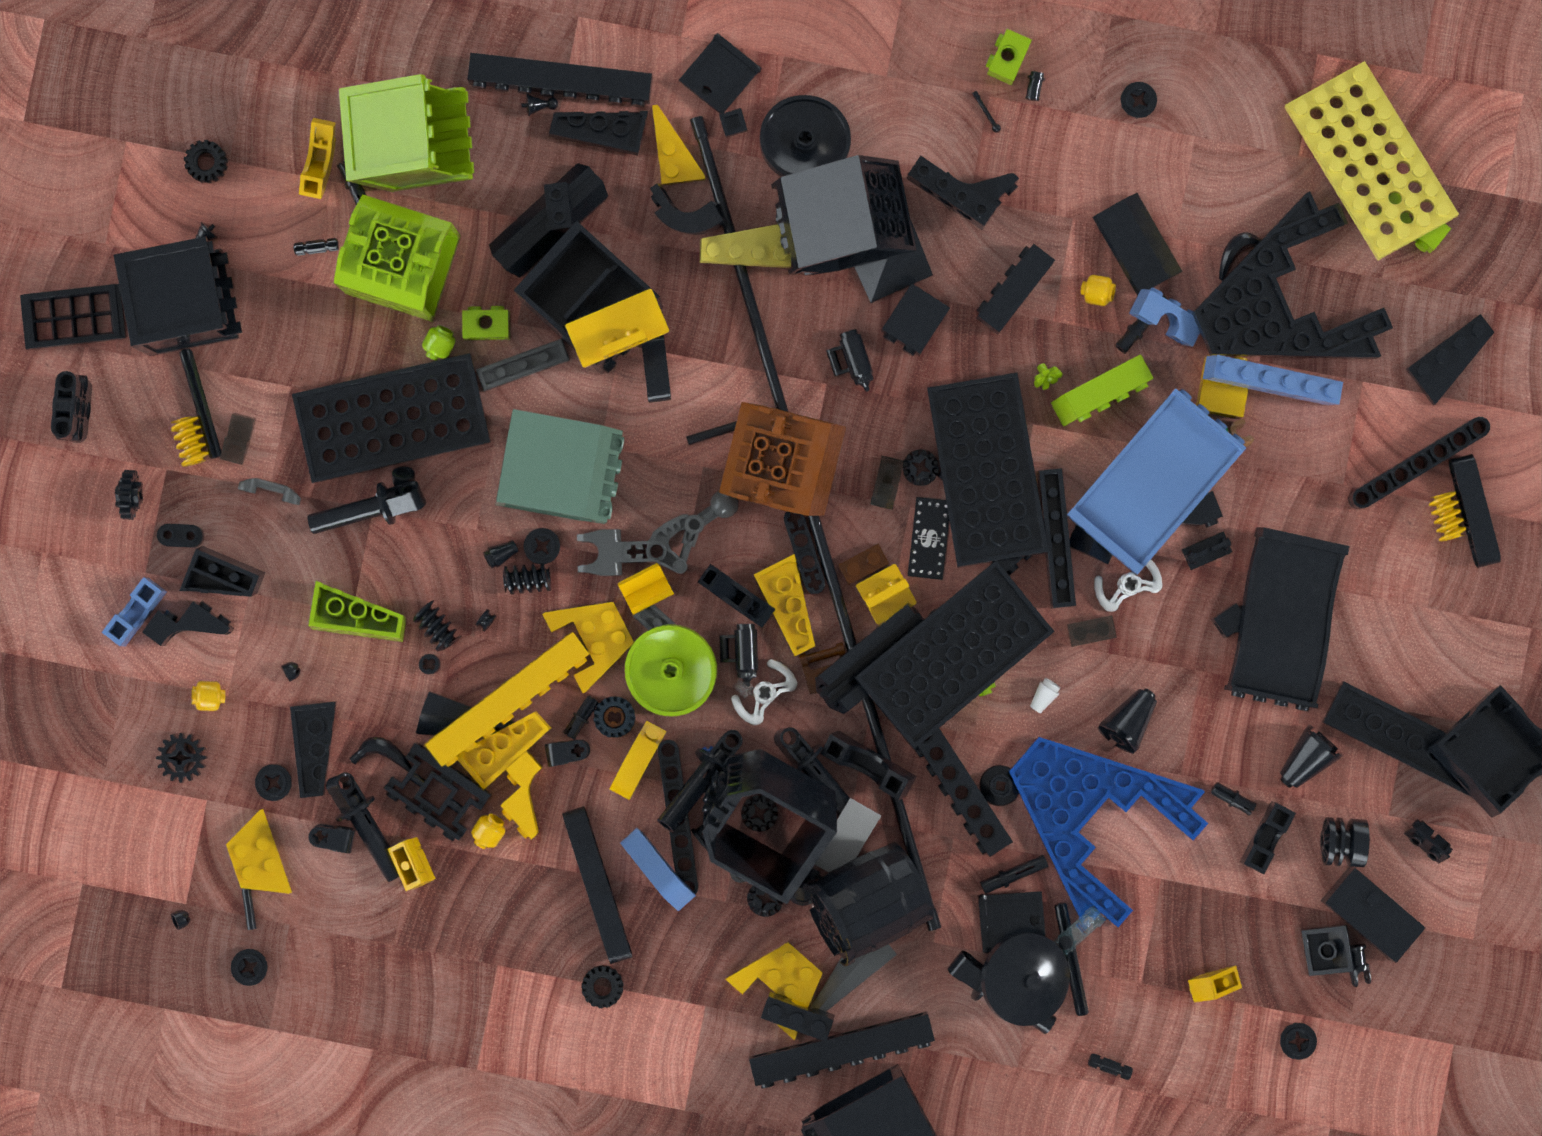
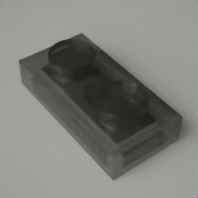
(1091, 631)

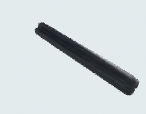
(200, 403)
(1075, 975)

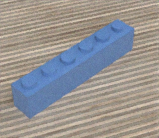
(1272, 380)

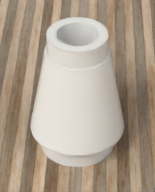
(1044, 695)

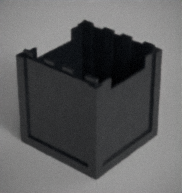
(177, 296)

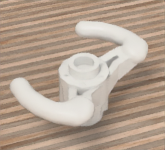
(1128, 585)
(765, 693)

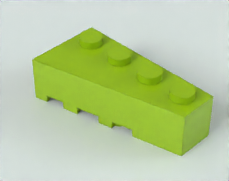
(1102, 390)
(350, 615)

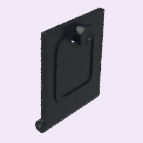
(723, 71)
(1009, 914)

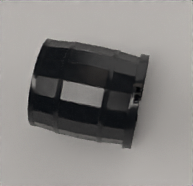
(869, 902)

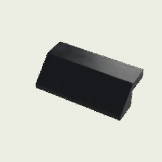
(1137, 243)

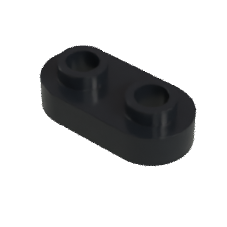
(179, 535)

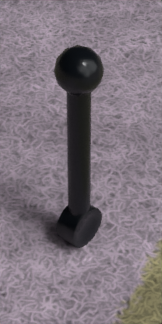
(996, 127)

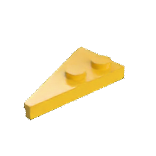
(674, 158)

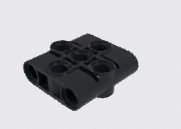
(71, 407)

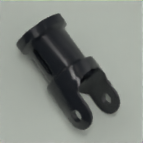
(1359, 964)

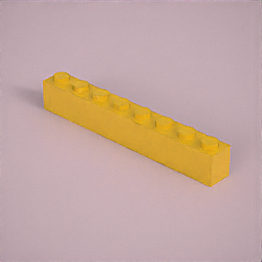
(506, 699)

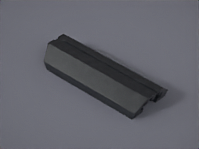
(529, 235)
(838, 683)

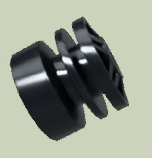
(1349, 842)

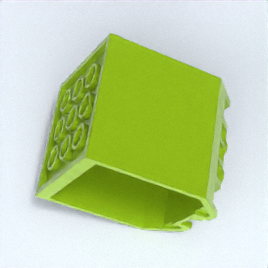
(396, 257)

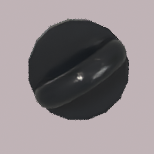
(402, 475)

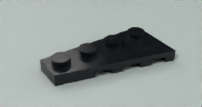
(604, 130)

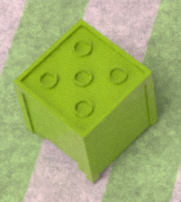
(405, 134)

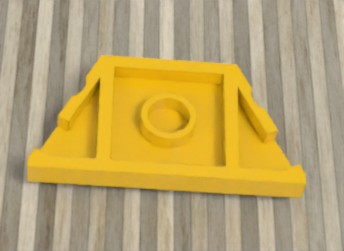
(257, 857)

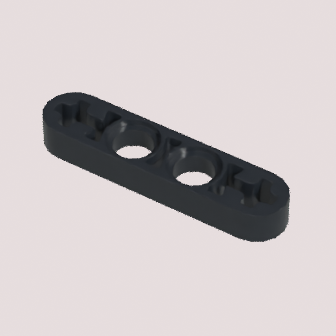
(807, 550)

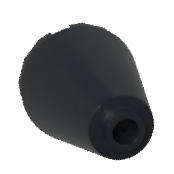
(1129, 721)
(1308, 758)

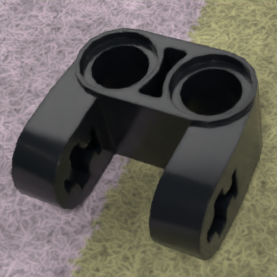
(339, 837)

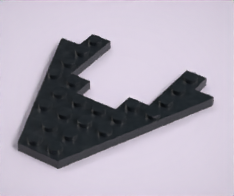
(1251, 314)

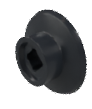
(988, 786)

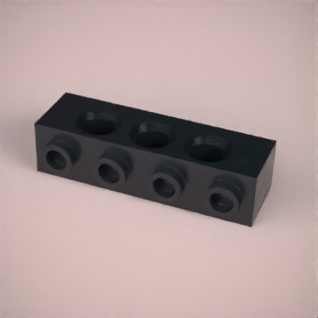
(951, 192)

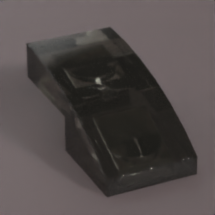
(237, 438)

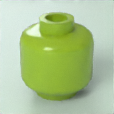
(438, 342)

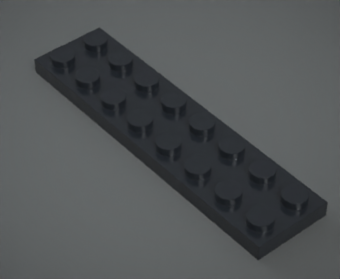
(1388, 731)

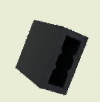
(914, 320)

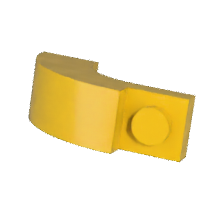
(319, 159)
(637, 760)

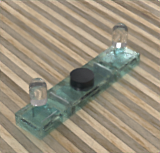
(1074, 934)

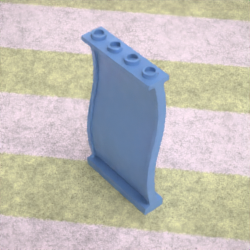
(1157, 480)

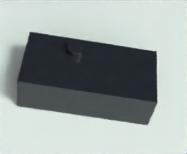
(1373, 914)

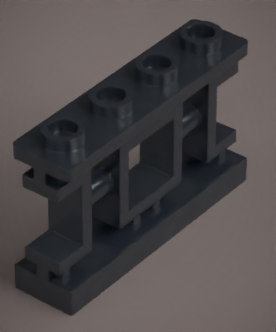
(448, 776)

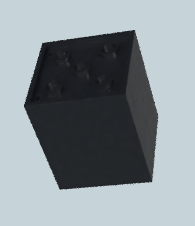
(576, 281)

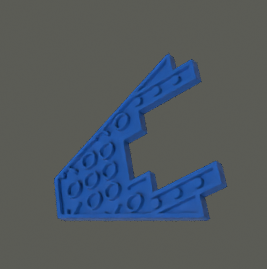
(1068, 787)

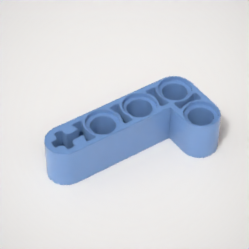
(657, 869)

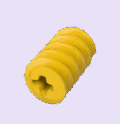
(189, 441)
(1447, 516)

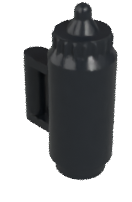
(855, 357)
(745, 651)

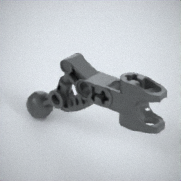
(614, 552)

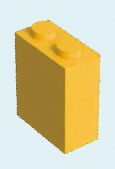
(1222, 398)

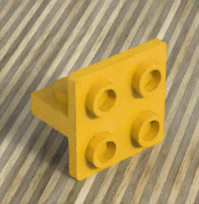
(885, 593)

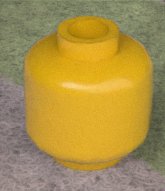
(1098, 290)
(207, 696)
(488, 831)

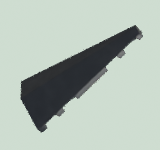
(442, 711)

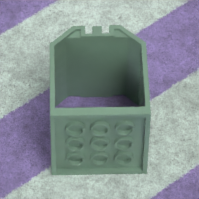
(560, 467)

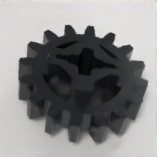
(129, 494)
(181, 766)

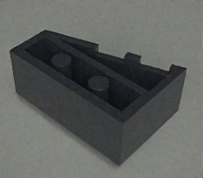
(220, 574)

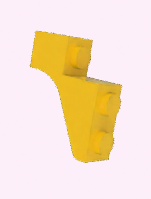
(519, 804)

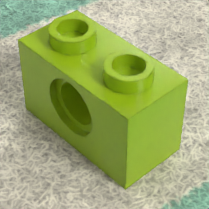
(1007, 70)
(497, 331)

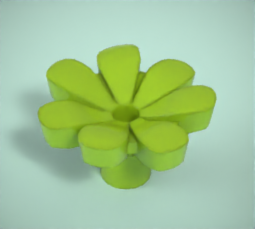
(1046, 376)

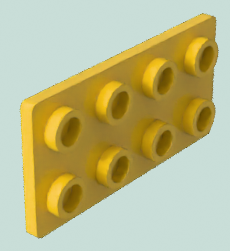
(617, 328)

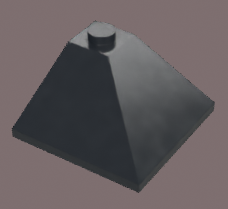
(894, 273)

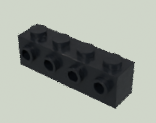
(1015, 289)

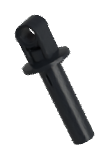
(387, 502)
(805, 760)
(696, 784)
(354, 808)
(969, 970)

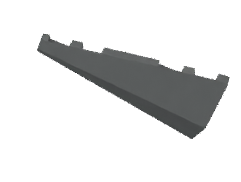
(847, 978)

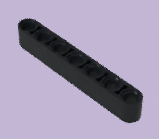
(1429, 458)
(684, 828)
(597, 885)

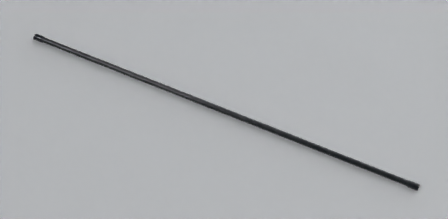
(701, 135)

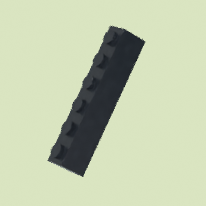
(1057, 535)

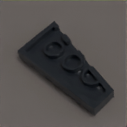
(1445, 362)
(312, 743)

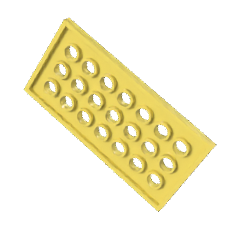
(1346, 186)

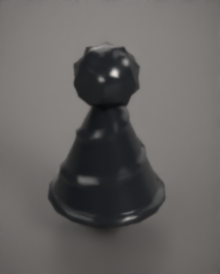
(536, 104)
(206, 231)

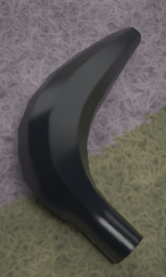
(1233, 249)
(381, 746)

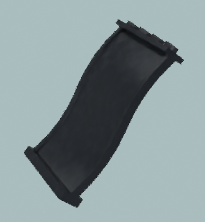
(1286, 618)

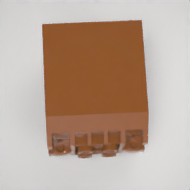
(782, 459)

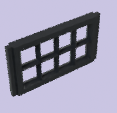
(29, 317)

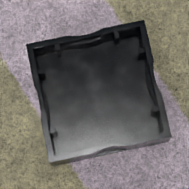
(1492, 751)

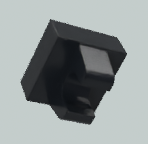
(733, 122)

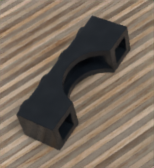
(850, 753)

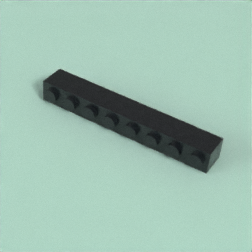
(560, 78)
(841, 1049)

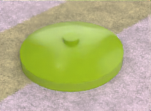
(670, 670)

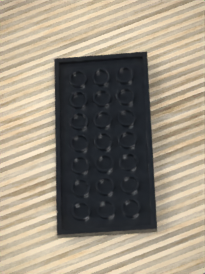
(987, 470)
(954, 654)

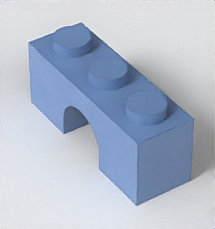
(1152, 306)
(131, 618)

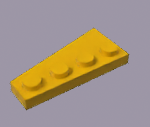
(784, 592)
(502, 748)

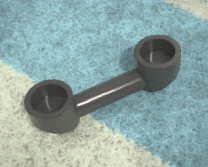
(251, 485)

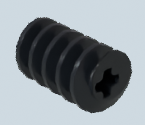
(527, 579)
(435, 627)

